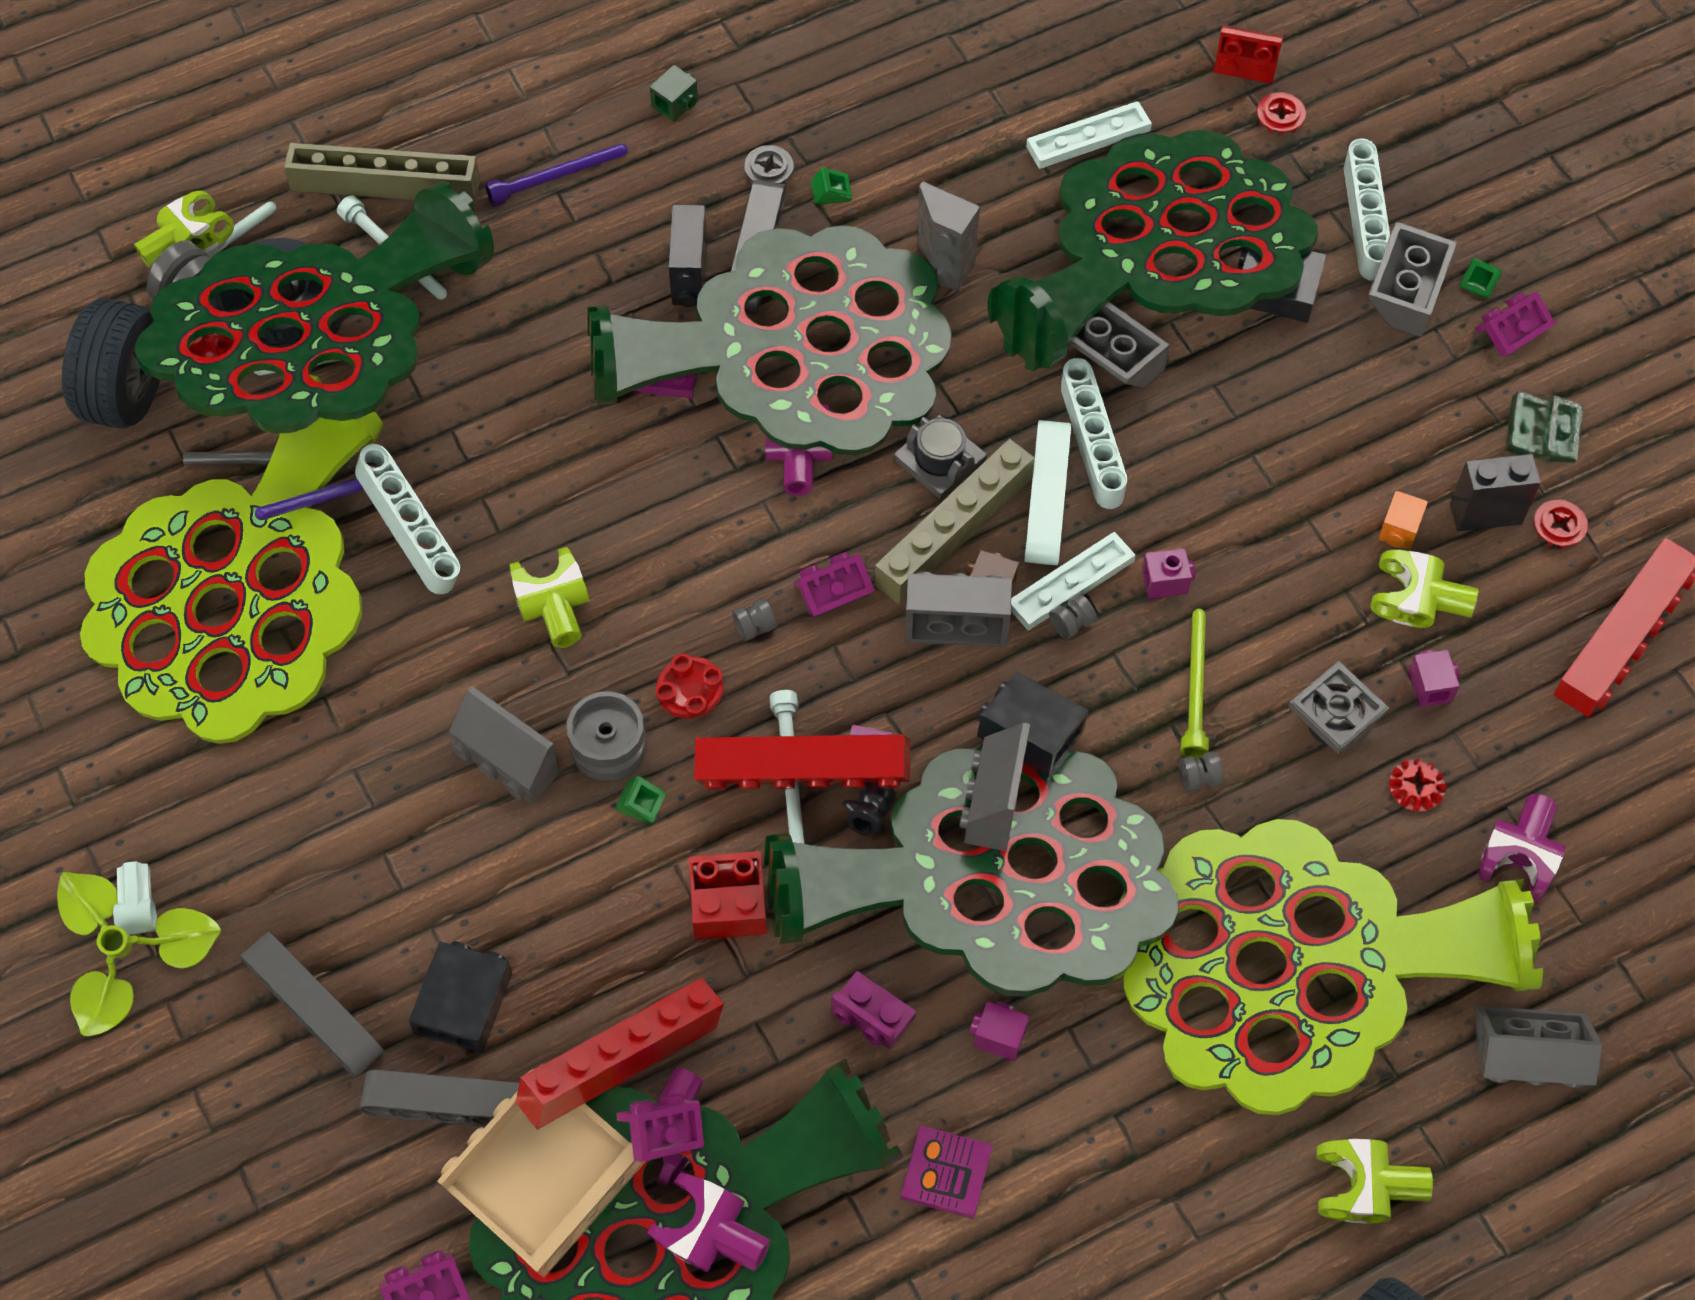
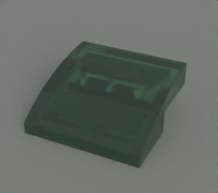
(1544, 428)

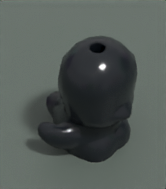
(872, 806)

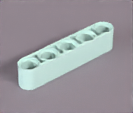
(1366, 206)
(1093, 445)
(1048, 493)
(407, 534)

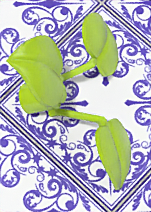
(101, 1000)

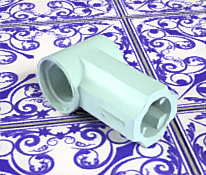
(135, 905)

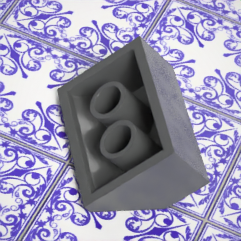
(947, 234)
(1410, 277)
(1122, 346)
(503, 747)
(995, 788)
(1537, 1046)

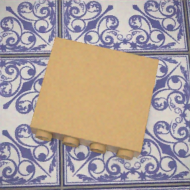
(542, 1183)

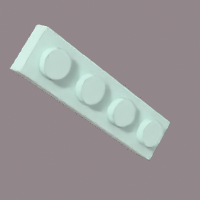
(1088, 134)
(1073, 577)

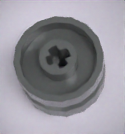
(175, 263)
(606, 736)

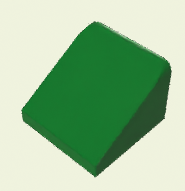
(830, 187)
(1481, 278)
(640, 799)

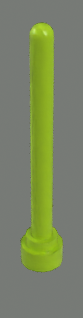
(1194, 741)

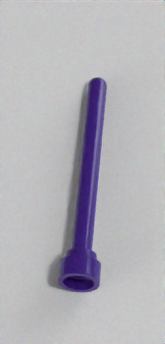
(500, 191)
(309, 499)

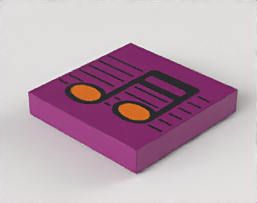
(946, 1172)

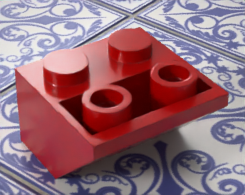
(1247, 54)
(727, 895)

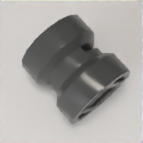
(1072, 616)
(753, 620)
(1201, 771)

